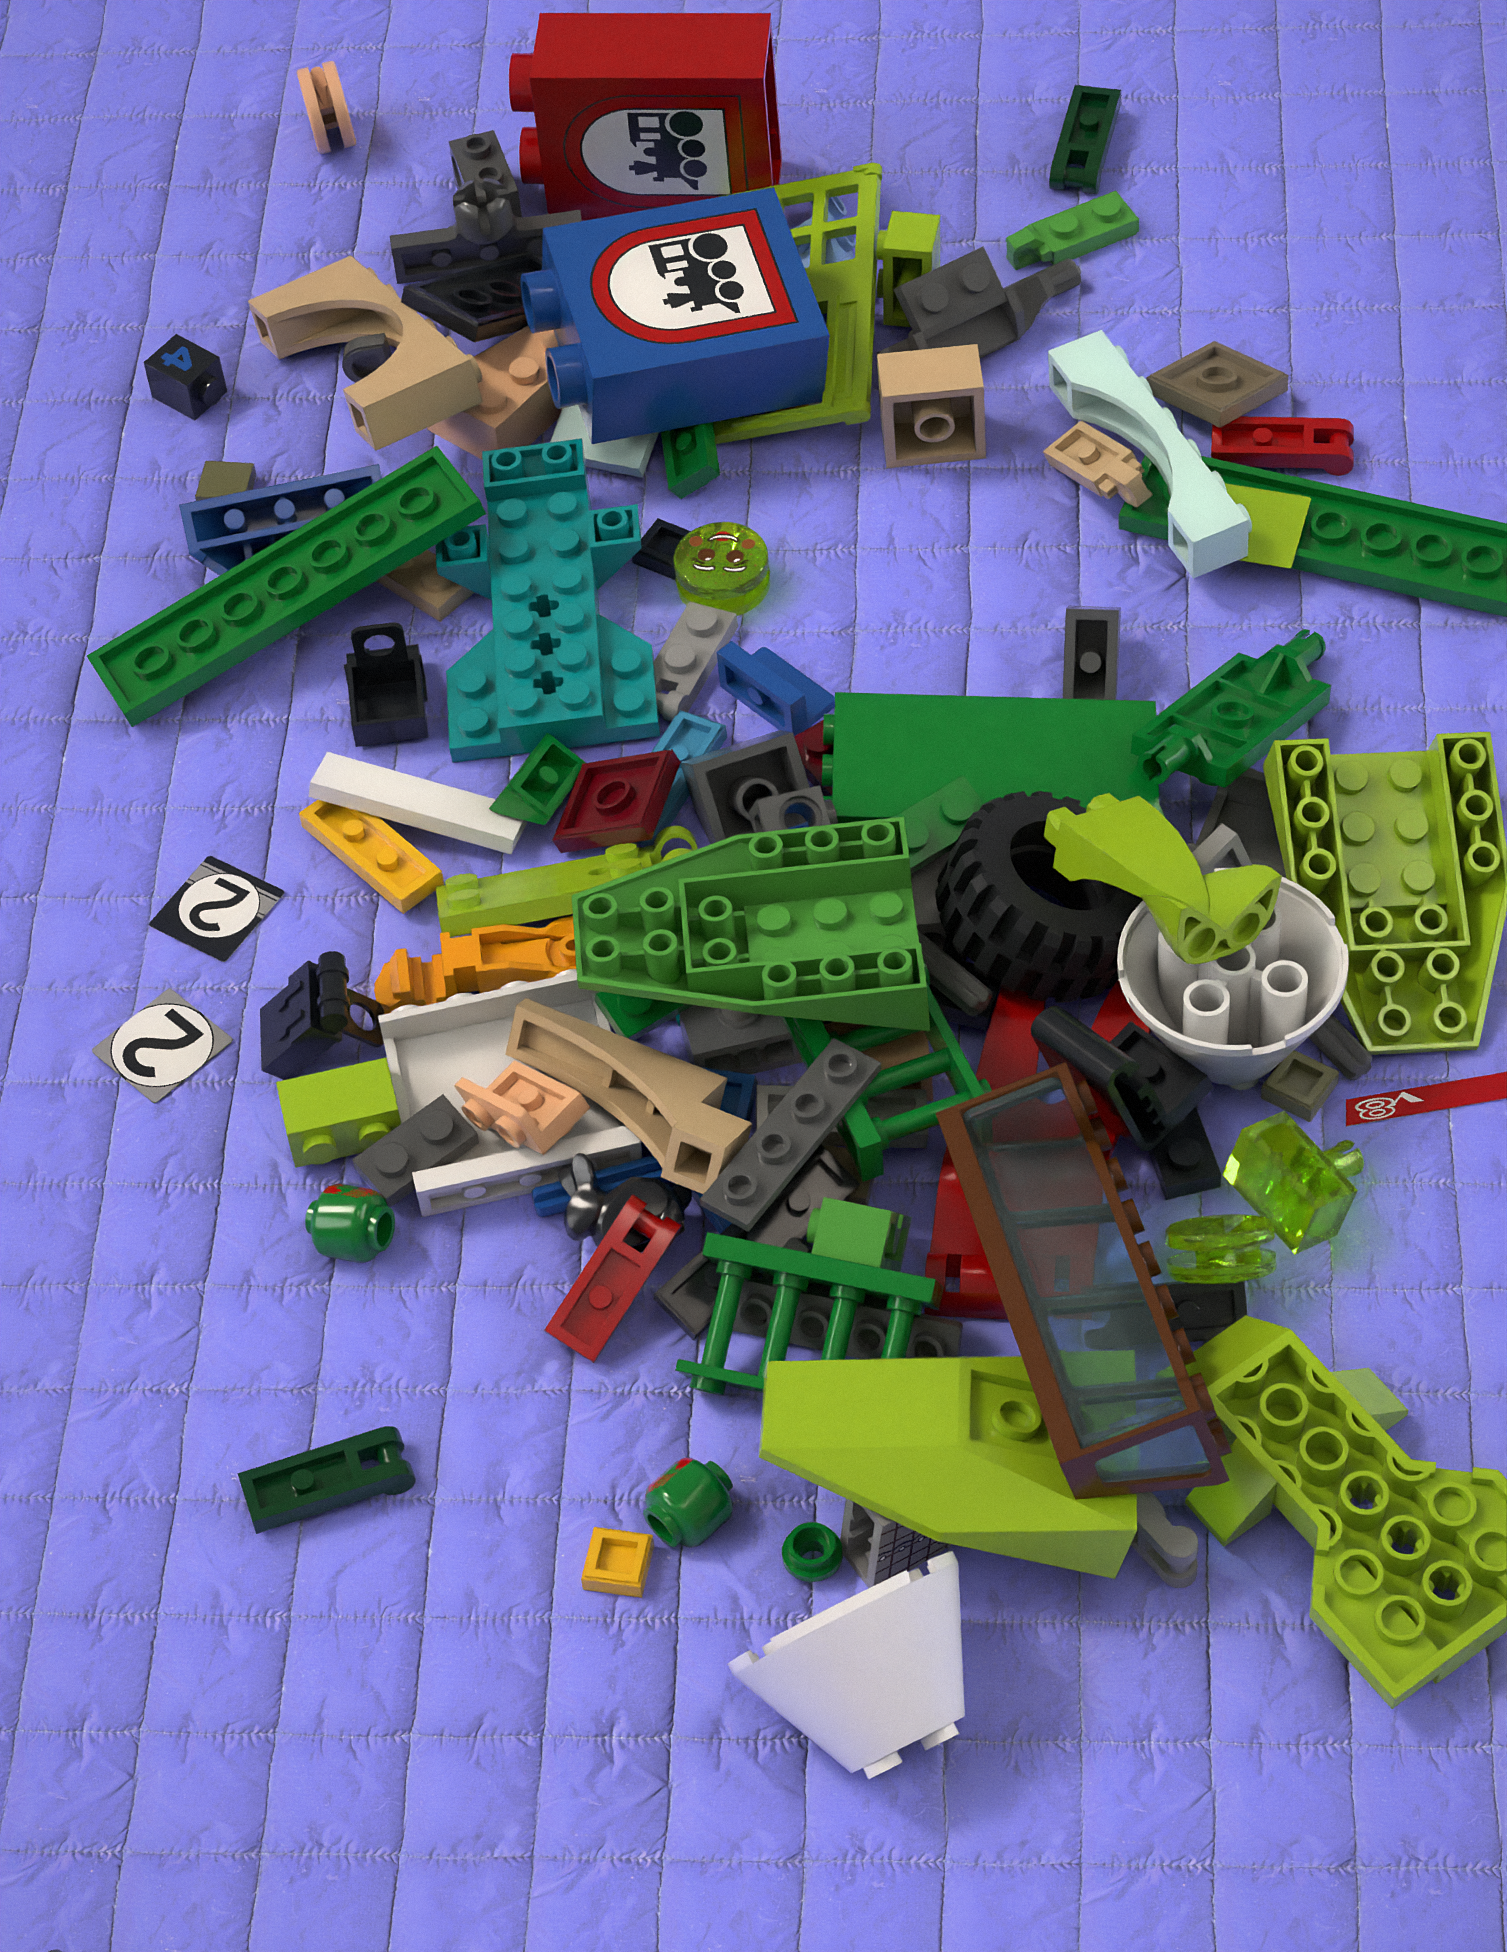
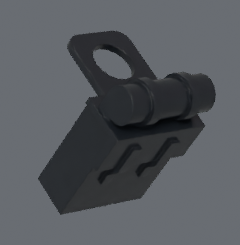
(386, 688)
(312, 1017)

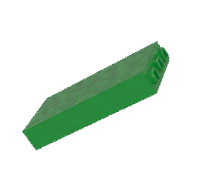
(910, 745)

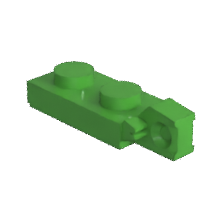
(1073, 232)

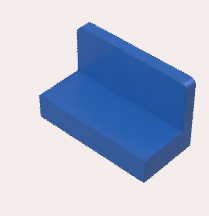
(772, 688)

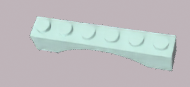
(1102, 389)

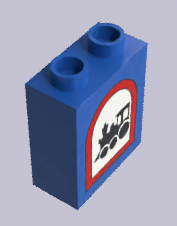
(678, 316)

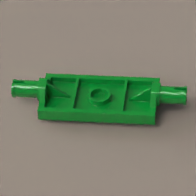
(1234, 715)

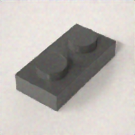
(424, 1141)

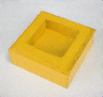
(617, 1562)

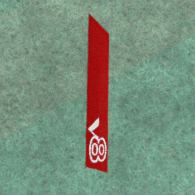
(1426, 1099)

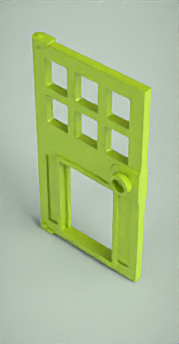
(842, 291)

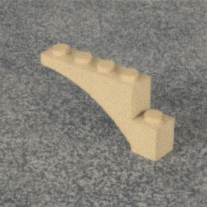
(652, 1093)

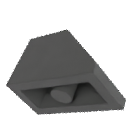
(1091, 652)

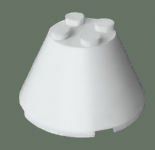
(1244, 1008)
(870, 1669)

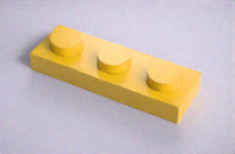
(373, 853)

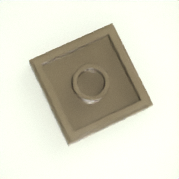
(1217, 383)

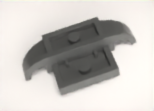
(968, 306)

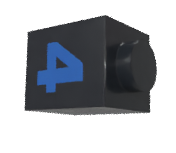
(185, 377)

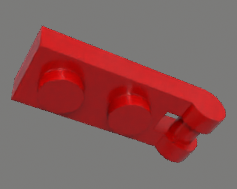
(1286, 443)
(611, 1280)

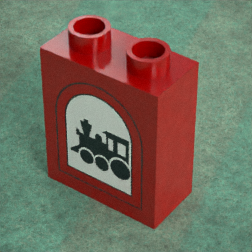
(647, 109)

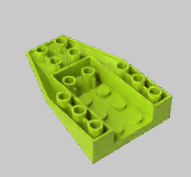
(1413, 873)
(943, 1452)

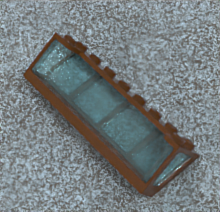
(1083, 1291)

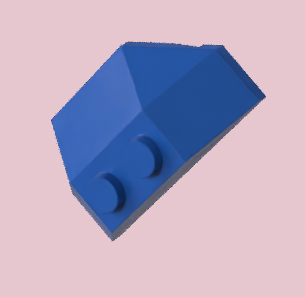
(241, 524)

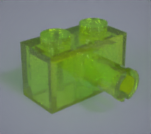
(1293, 1180)

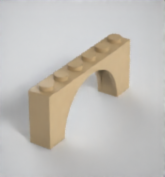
(413, 389)

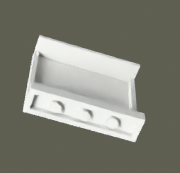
(468, 1039)

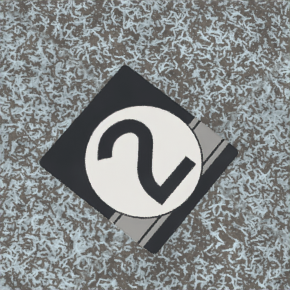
(216, 908)

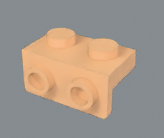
(523, 1107)

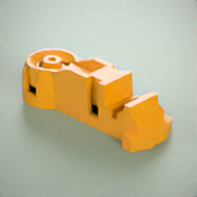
(477, 963)

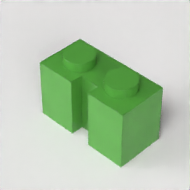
(859, 1233)

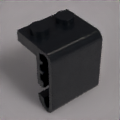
(1133, 1078)

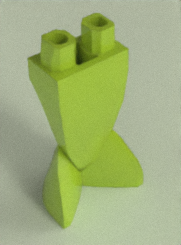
(1146, 855)

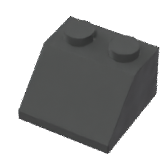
(734, 777)

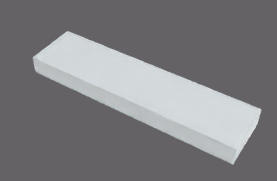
(414, 802)

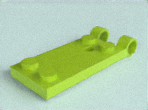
(543, 890)

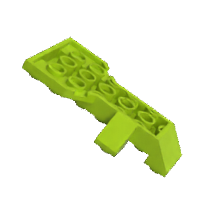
(1310, 1448)

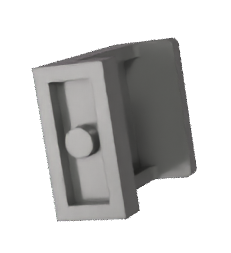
(1248, 812)

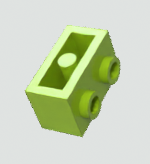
(908, 251)
(338, 1111)

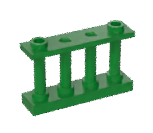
(867, 1136)
(792, 1274)

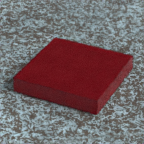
(616, 801)

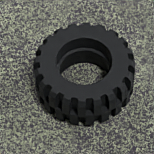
(1011, 927)

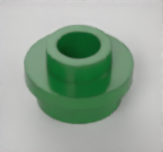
(812, 1537)

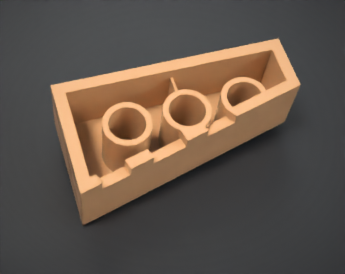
(513, 394)

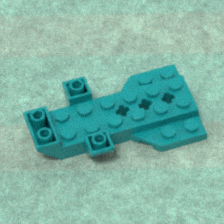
(550, 651)

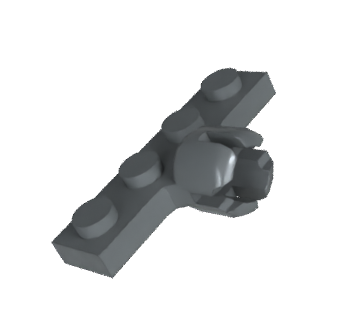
(481, 236)

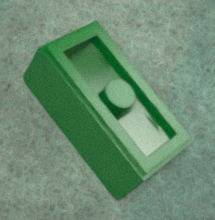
(539, 783)

